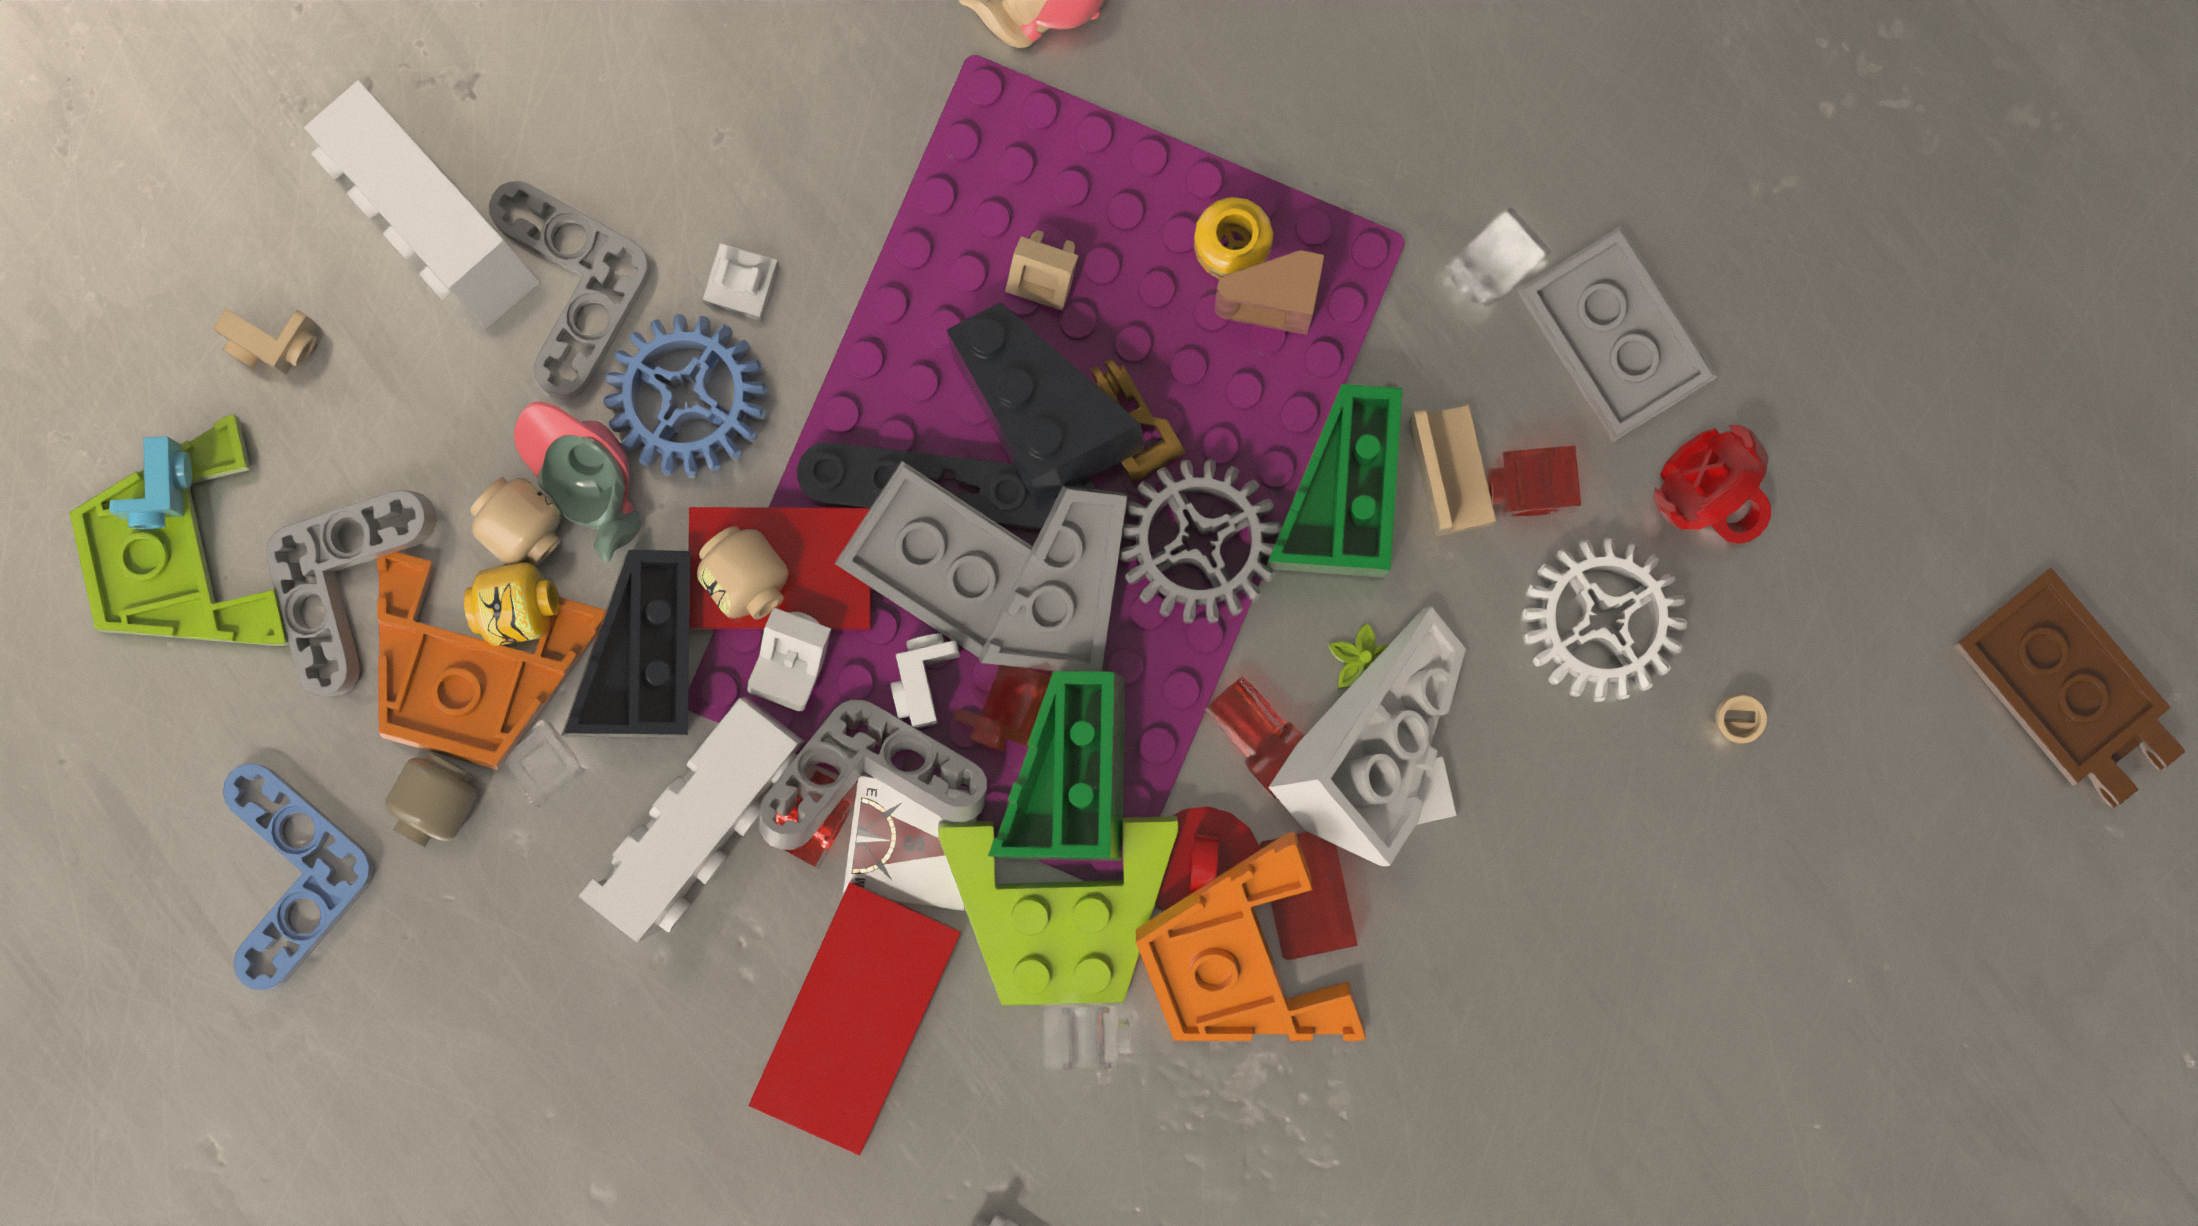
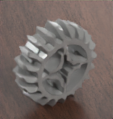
(1175, 495)

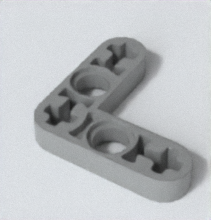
(587, 263)
(322, 561)
(857, 756)

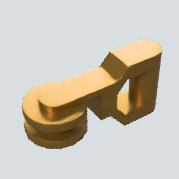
(1118, 383)

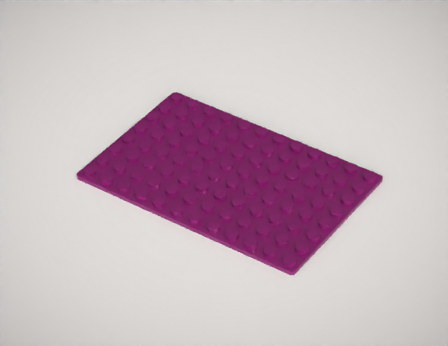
(1237, 393)

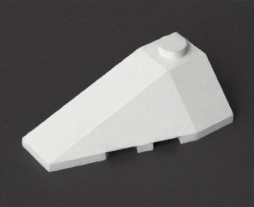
(1366, 757)

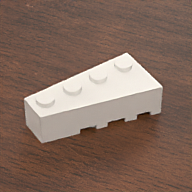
(420, 204)
(694, 822)

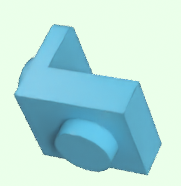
(165, 476)

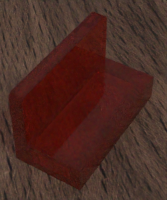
(1316, 918)

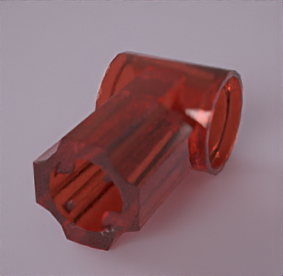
(1254, 730)

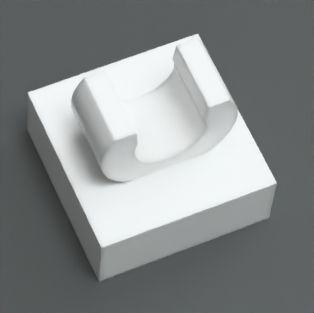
(740, 281)

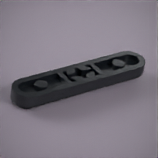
(857, 474)

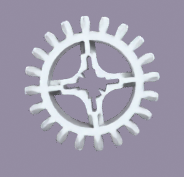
(1618, 644)

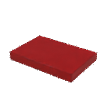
(807, 544)

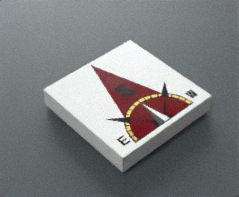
(898, 847)

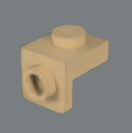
(252, 344)

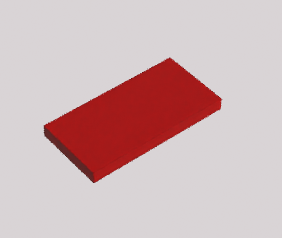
(854, 1018)

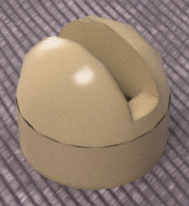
(1741, 730)

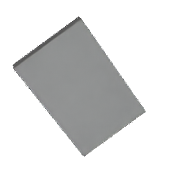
(1617, 334)
(936, 557)

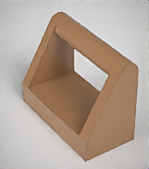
(1272, 293)

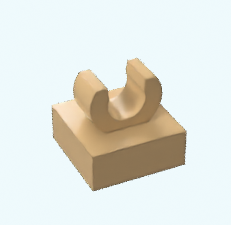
(1042, 271)

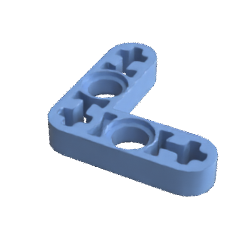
(313, 883)

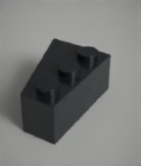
(1040, 404)
(640, 654)

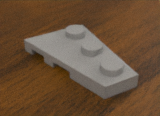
(1065, 589)

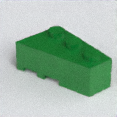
(1348, 491)
(1071, 776)

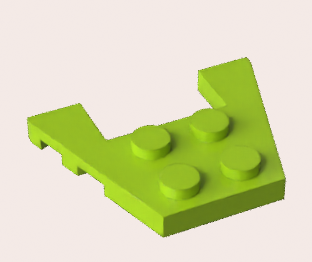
(160, 576)
(1059, 936)

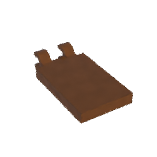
(2070, 687)

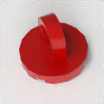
(1714, 479)
(1204, 848)

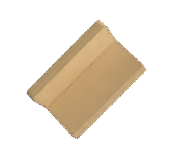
(1451, 470)

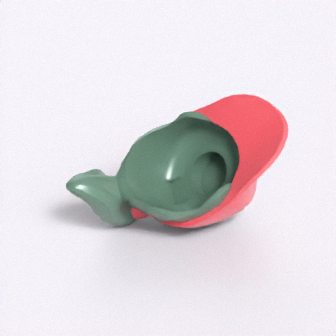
(581, 471)

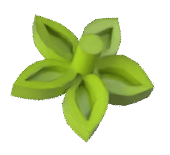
(1356, 657)

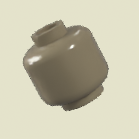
(430, 799)

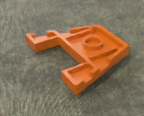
(459, 690)
(1218, 969)

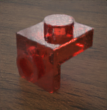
(1009, 708)

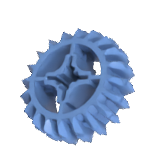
(700, 373)

